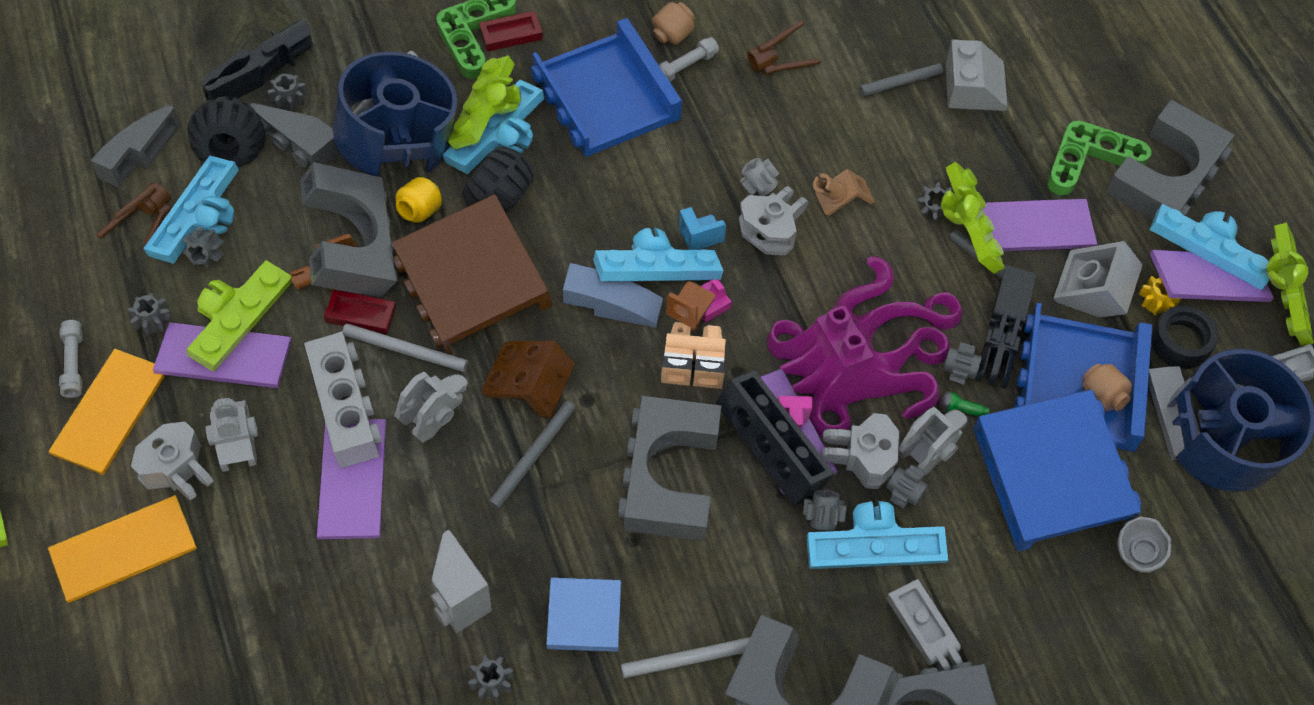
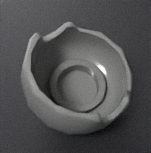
(1144, 544)

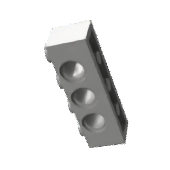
(348, 444)

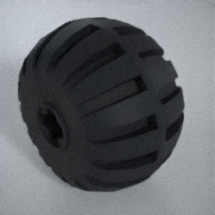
(226, 131)
(503, 174)

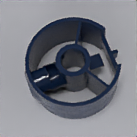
(409, 113)
(1267, 407)

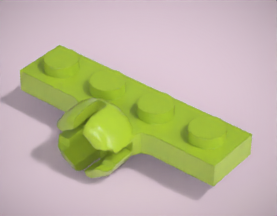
(486, 98)
(967, 209)
(1288, 272)
(235, 313)

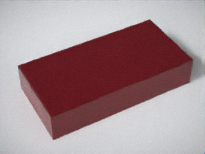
(510, 31)
(360, 311)

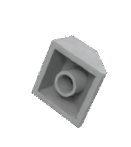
(975, 77)
(1099, 279)
(458, 586)

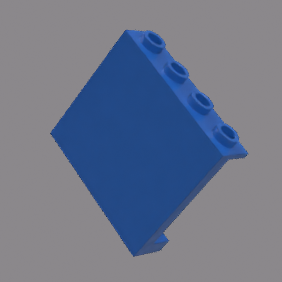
(608, 90)
(1064, 350)
(1055, 468)

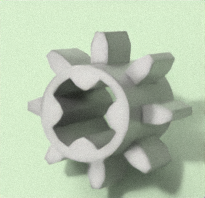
(759, 177)

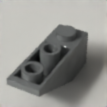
(299, 134)

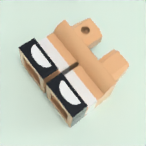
(706, 352)

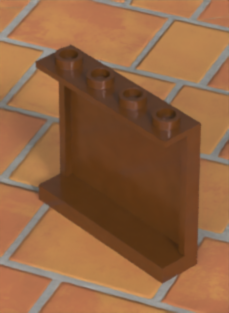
(469, 272)

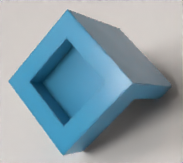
(702, 231)

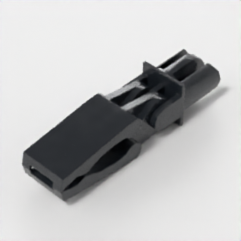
(247, 70)
(1009, 315)

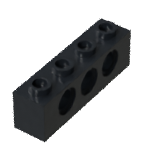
(774, 437)

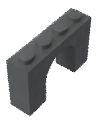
(1193, 138)
(362, 201)
(648, 505)
(767, 657)
(958, 686)

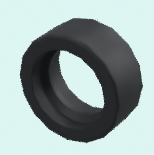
(1191, 318)

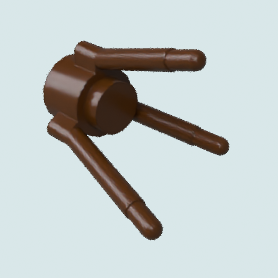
(764, 55)
(150, 201)

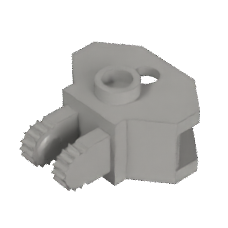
(772, 219)
(430, 403)
(232, 433)
(933, 438)
(869, 451)
(172, 461)

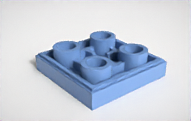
(583, 614)

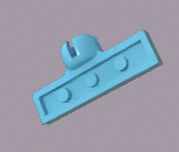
(500, 131)
(196, 207)
(1212, 241)
(656, 260)
(876, 542)

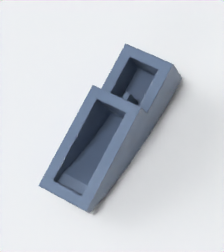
(611, 299)

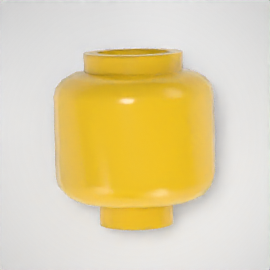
(418, 200)

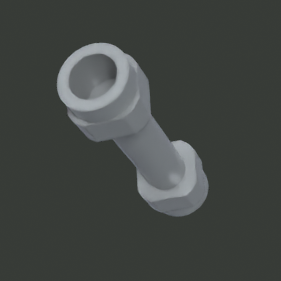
(705, 49)
(71, 381)

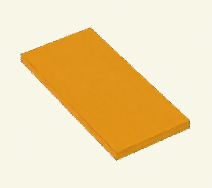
(107, 412)
(121, 549)

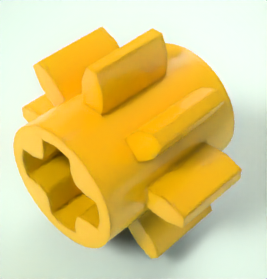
(1156, 296)

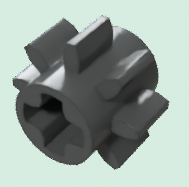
(287, 92)
(936, 192)
(203, 246)
(149, 314)
(962, 363)
(907, 486)
(824, 510)
(494, 687)

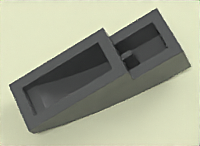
(135, 145)

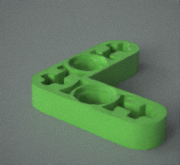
(464, 25)
(1082, 146)

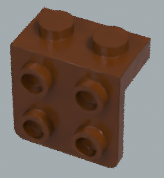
(530, 372)

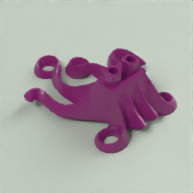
(840, 358)

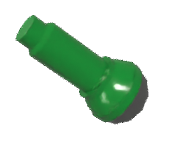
(950, 401)

